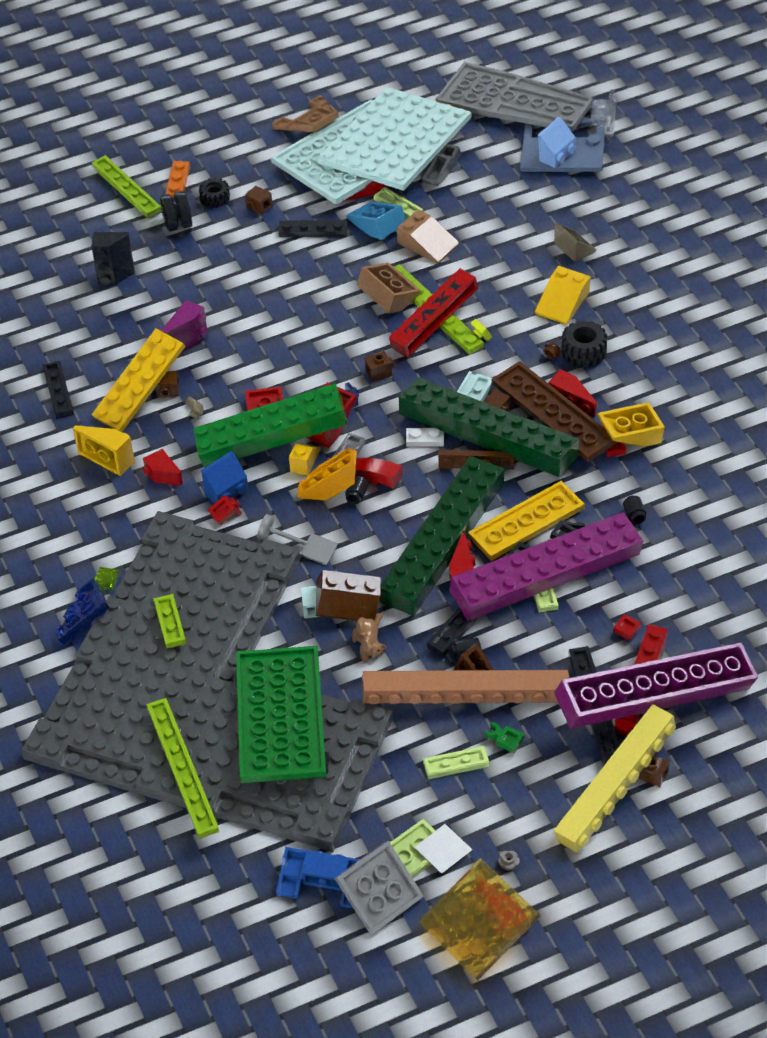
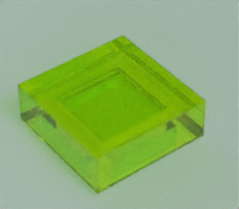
(107, 577)

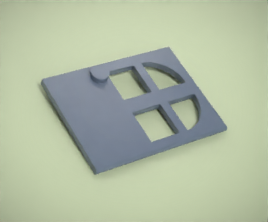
(586, 157)

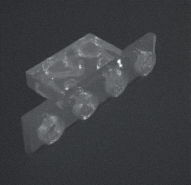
(604, 114)

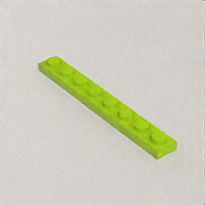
(452, 326)
(182, 768)

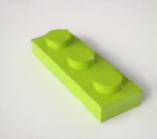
(169, 621)

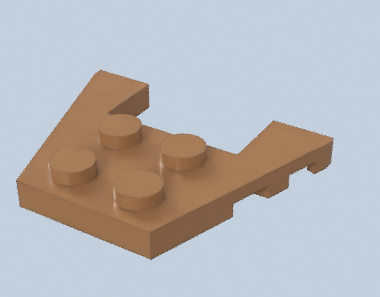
(311, 120)

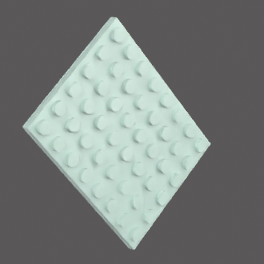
(394, 138)
(302, 163)

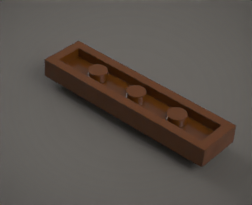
(457, 458)

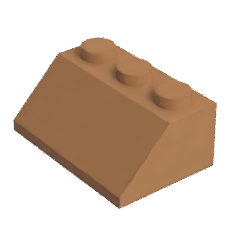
(387, 287)

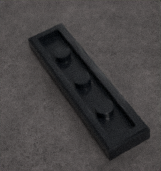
(58, 389)

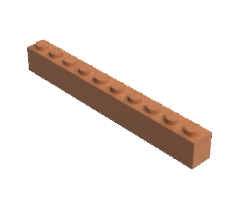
(461, 686)

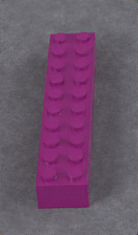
(545, 566)
(658, 682)

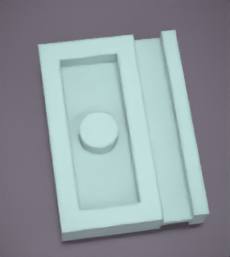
(476, 386)

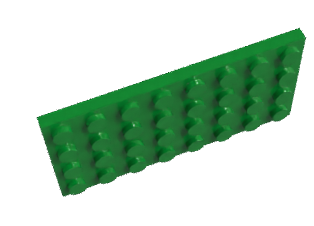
(280, 714)

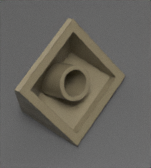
(572, 243)

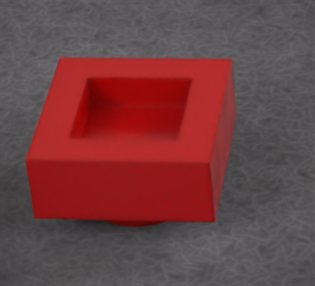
(627, 627)

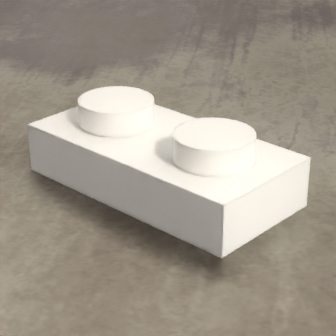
(424, 437)

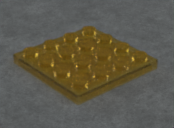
(479, 919)

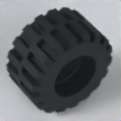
(584, 344)

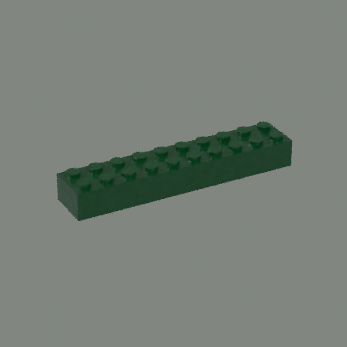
(489, 426)
(436, 540)

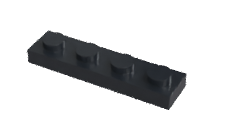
(313, 228)

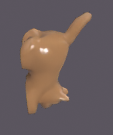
(366, 634)

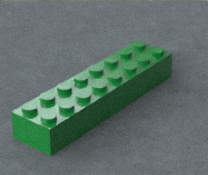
(271, 425)

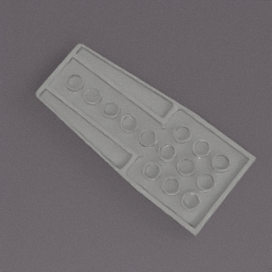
(512, 97)

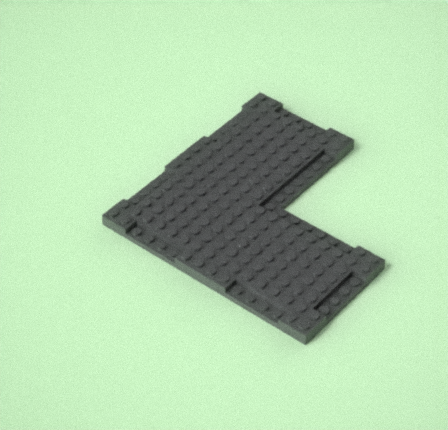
(224, 603)

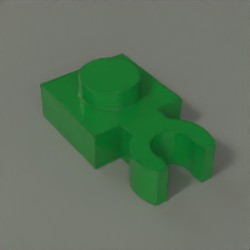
(505, 738)

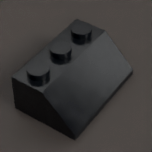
(112, 257)

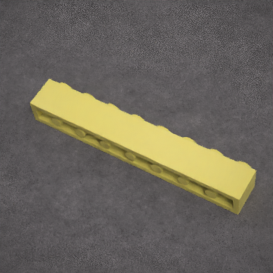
(615, 778)

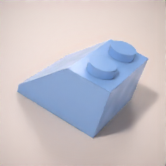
(556, 143)

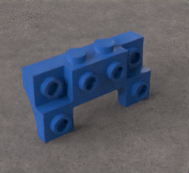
(311, 869)

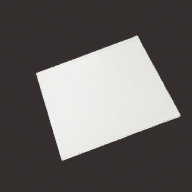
(443, 848)

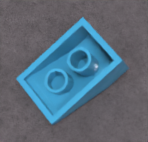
(377, 218)

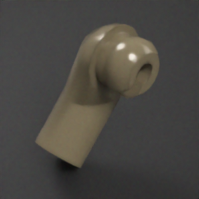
(196, 406)

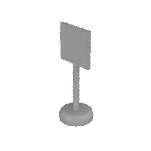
(315, 548)

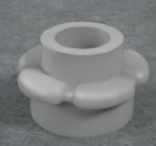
(508, 865)

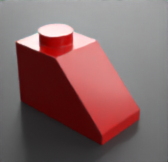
(162, 468)

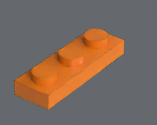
(178, 177)

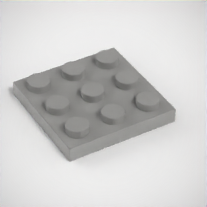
(379, 887)

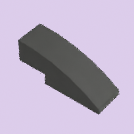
(442, 164)

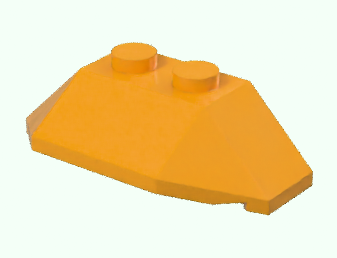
(330, 477)

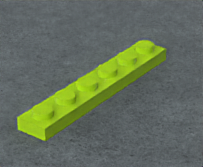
(126, 186)

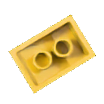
(563, 295)
(633, 425)
(105, 447)

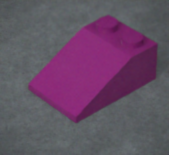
(187, 324)

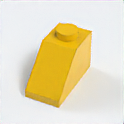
(303, 458)

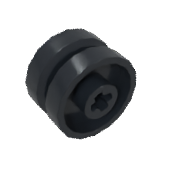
(176, 210)

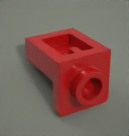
(224, 509)

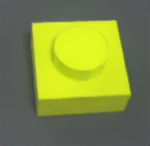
(480, 330)

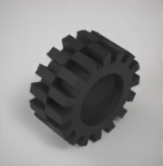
(212, 199)

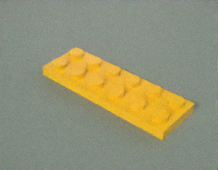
(138, 380)
(526, 520)

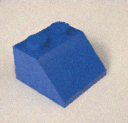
(224, 478)

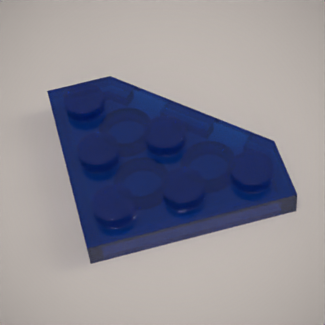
(79, 616)

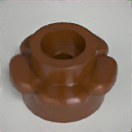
(551, 350)

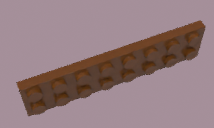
(553, 409)

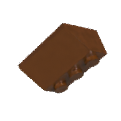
(347, 595)

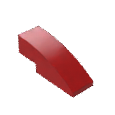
(379, 471)

